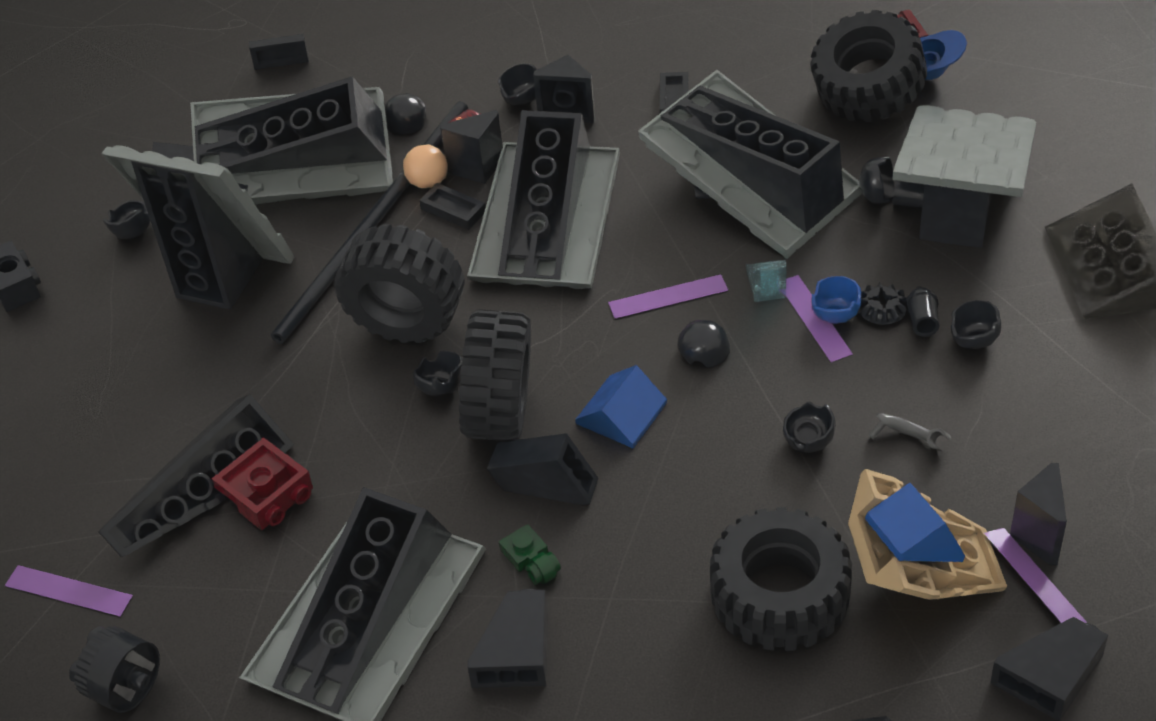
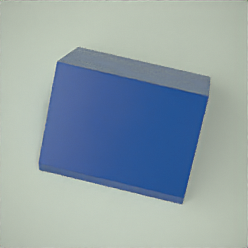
(623, 407)
(913, 528)

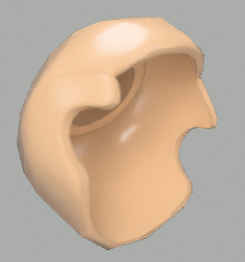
(425, 166)

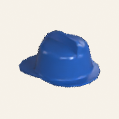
(941, 51)

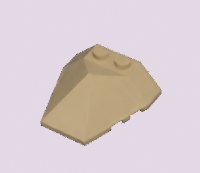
(923, 579)

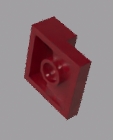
(264, 484)

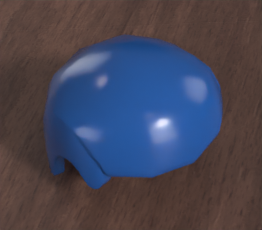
(836, 299)

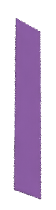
(667, 296)
(822, 331)
(1033, 575)
(69, 590)

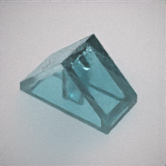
(767, 280)

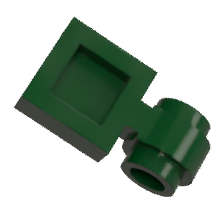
(530, 553)

